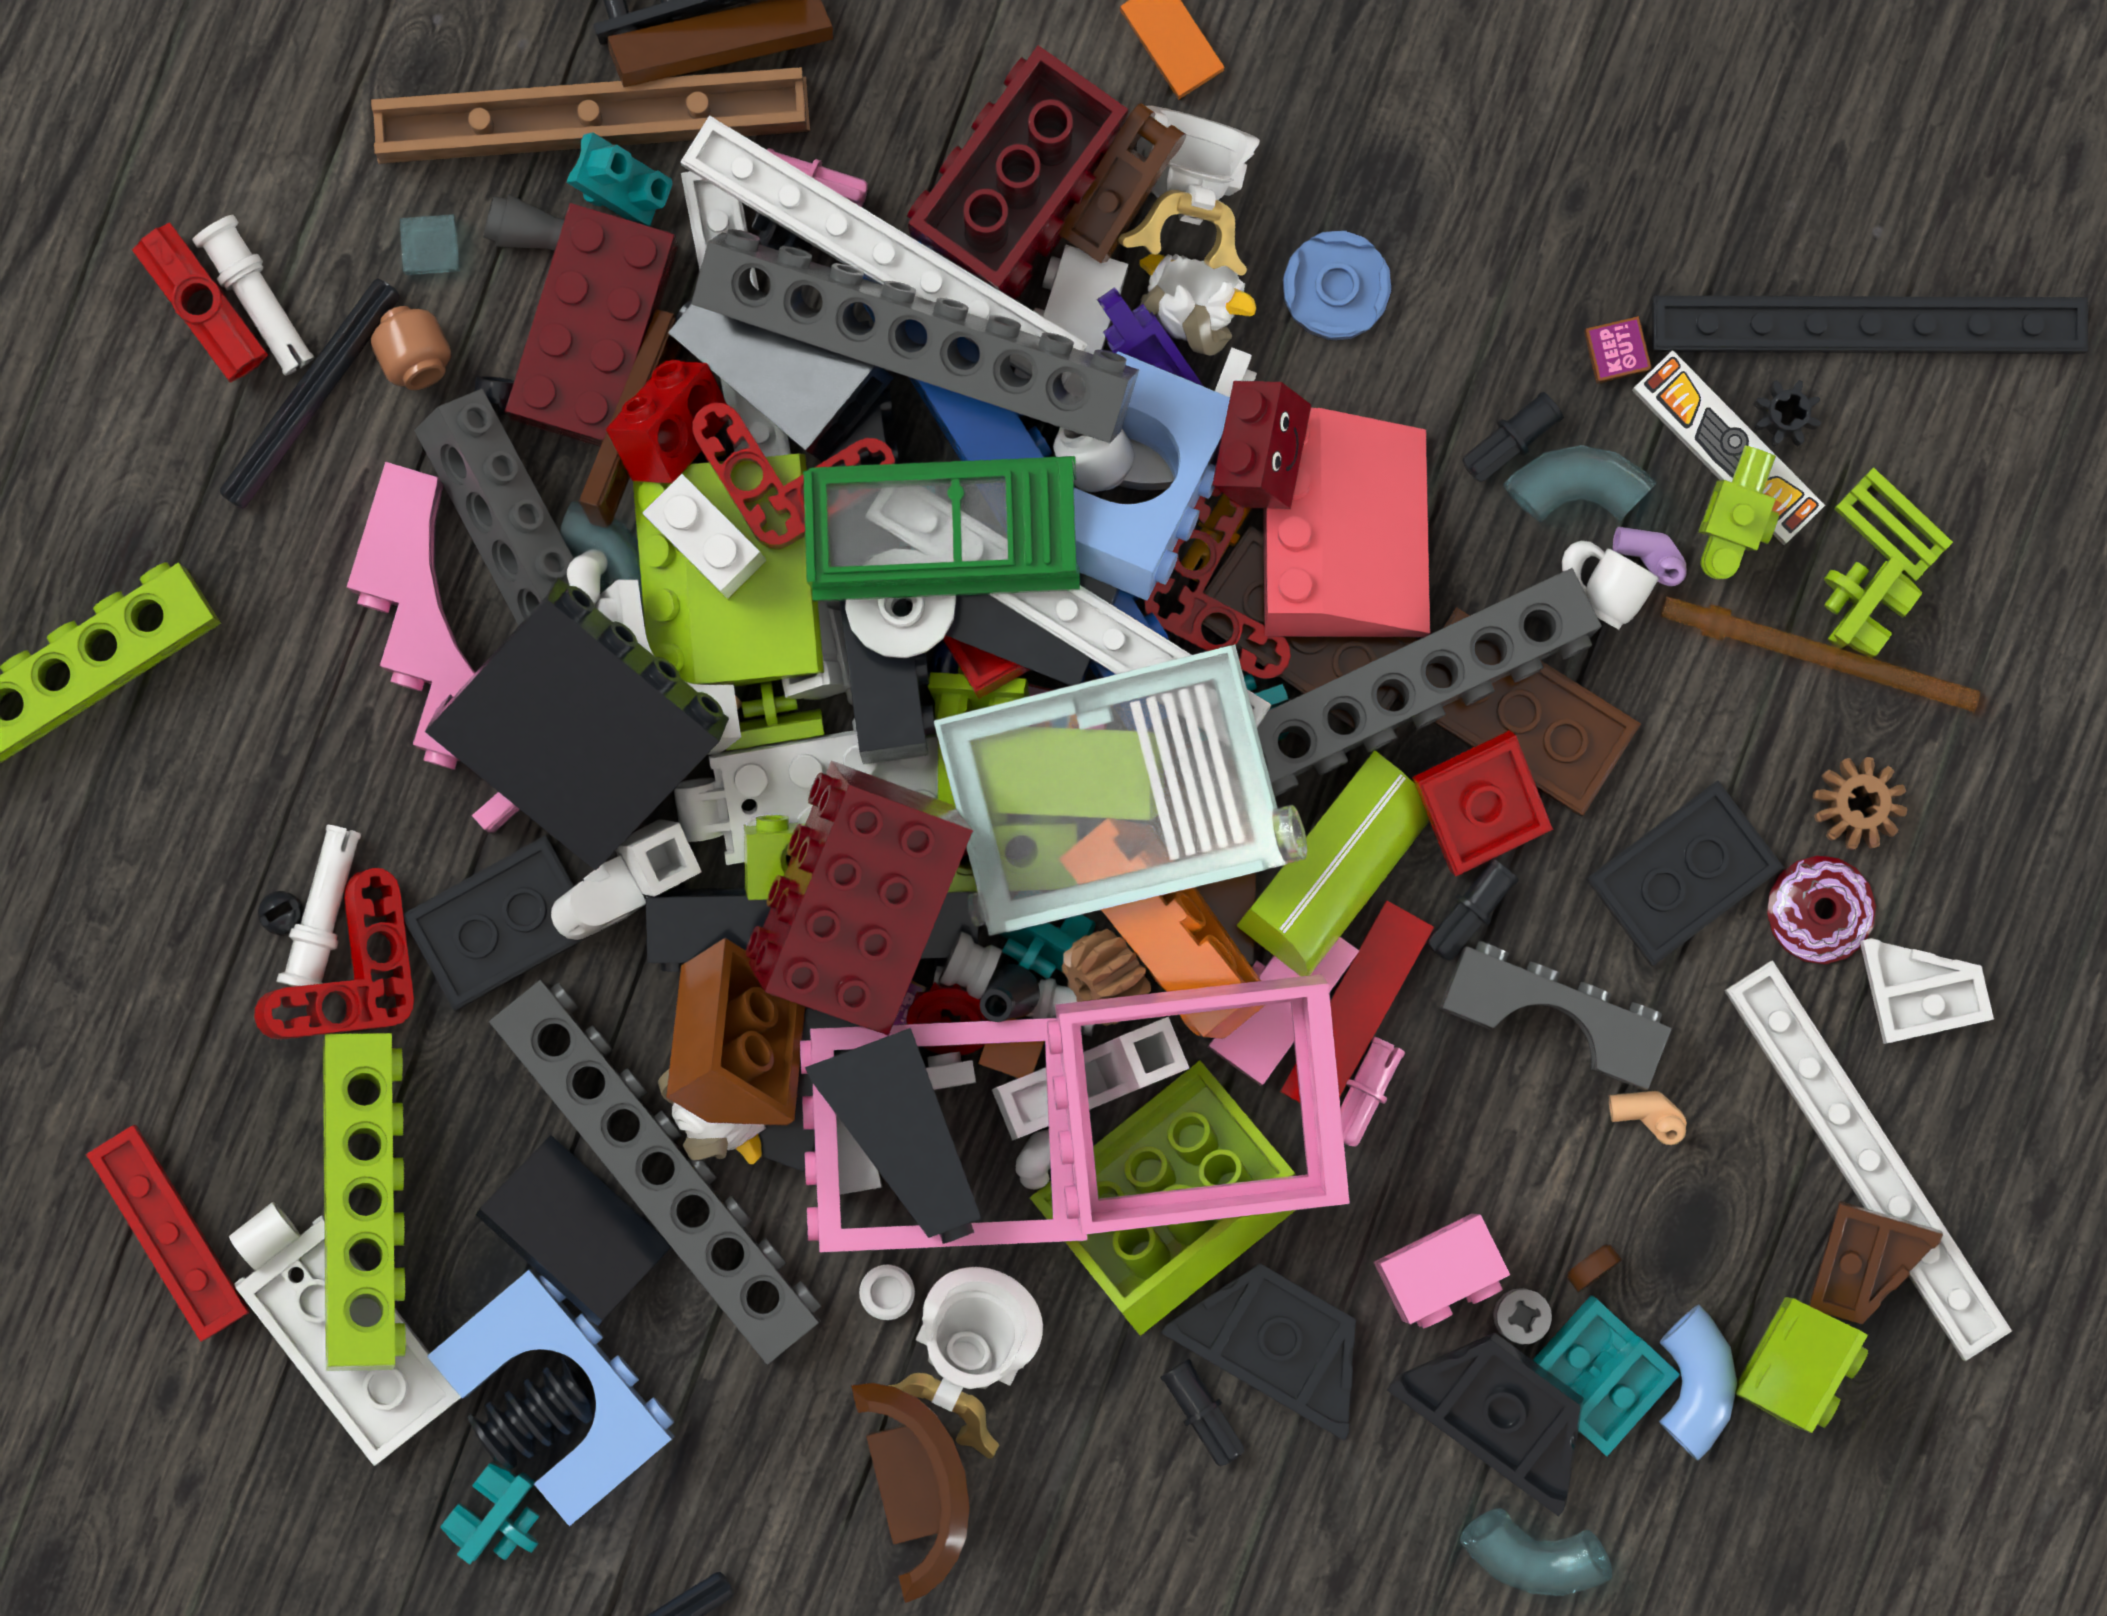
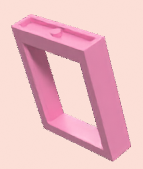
(1319, 1102)
(823, 1167)

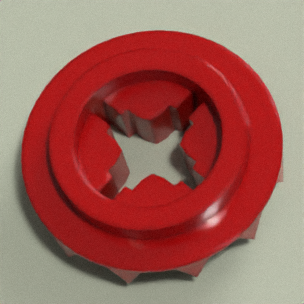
(928, 1009)

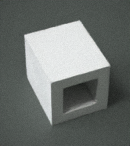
(659, 857)

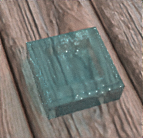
(429, 244)

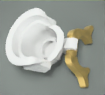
(1194, 181)
(976, 1332)

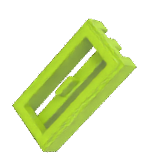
(1907, 509)

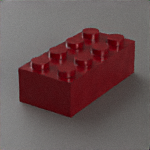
(590, 323)

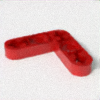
(789, 497)
(1199, 605)
(362, 991)

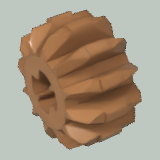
(1865, 785)
(1103, 968)

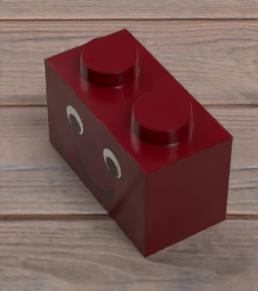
(1262, 444)

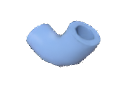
(1707, 1382)

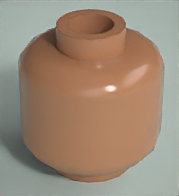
(411, 348)

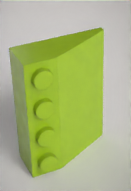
(764, 627)
(1176, 1141)

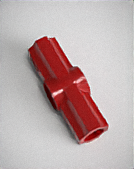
(181, 275)

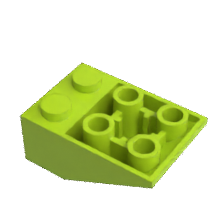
(1801, 1365)

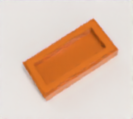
(1173, 43)

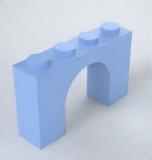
(1135, 542)
(624, 1425)

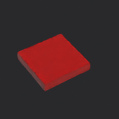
(1482, 803)

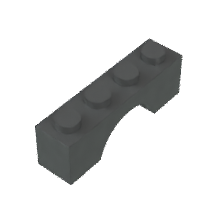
(1620, 1041)

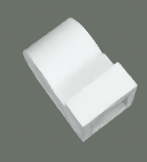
(598, 901)

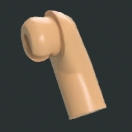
(1654, 1111)

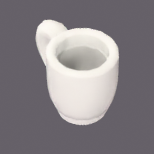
(1617, 584)

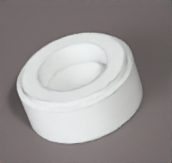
(887, 1292)

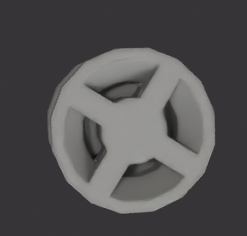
(970, 965)
(1510, 1310)

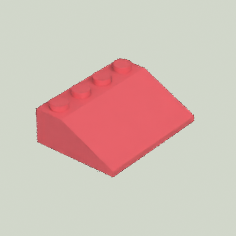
(1355, 536)

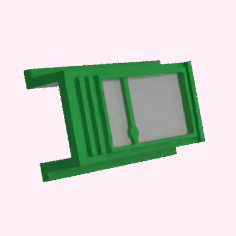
(941, 529)

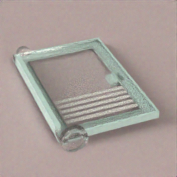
(1115, 792)

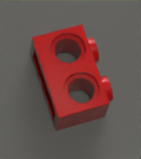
(657, 423)

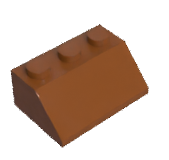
(733, 1043)

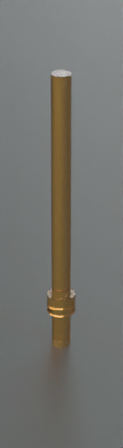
(1718, 623)

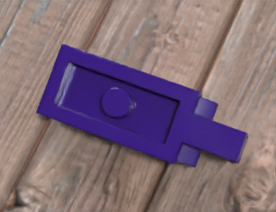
(1142, 337)

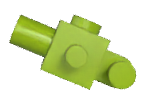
(1738, 515)

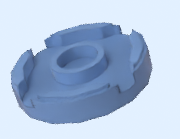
(1336, 285)

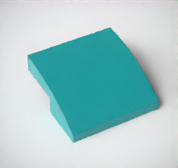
(1609, 1369)

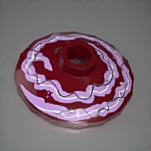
(1794, 916)

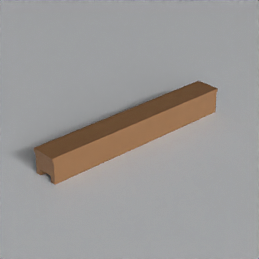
(560, 115)

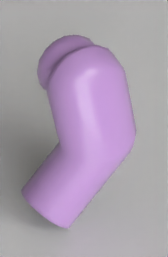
(1655, 551)

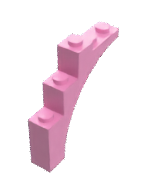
(399, 569)

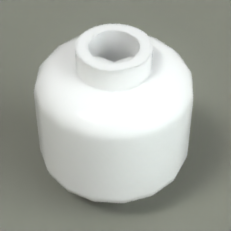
(1098, 463)

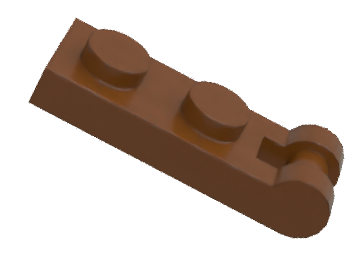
(1121, 184)

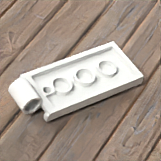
(780, 783)
(373, 1406)

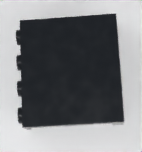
(579, 724)

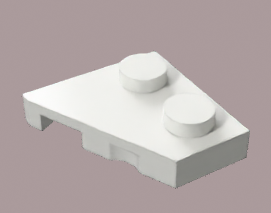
(1922, 992)

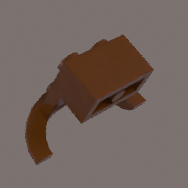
(918, 1482)

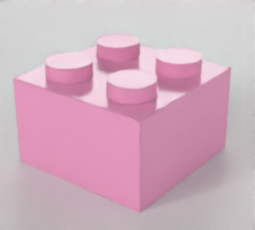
(1442, 1270)

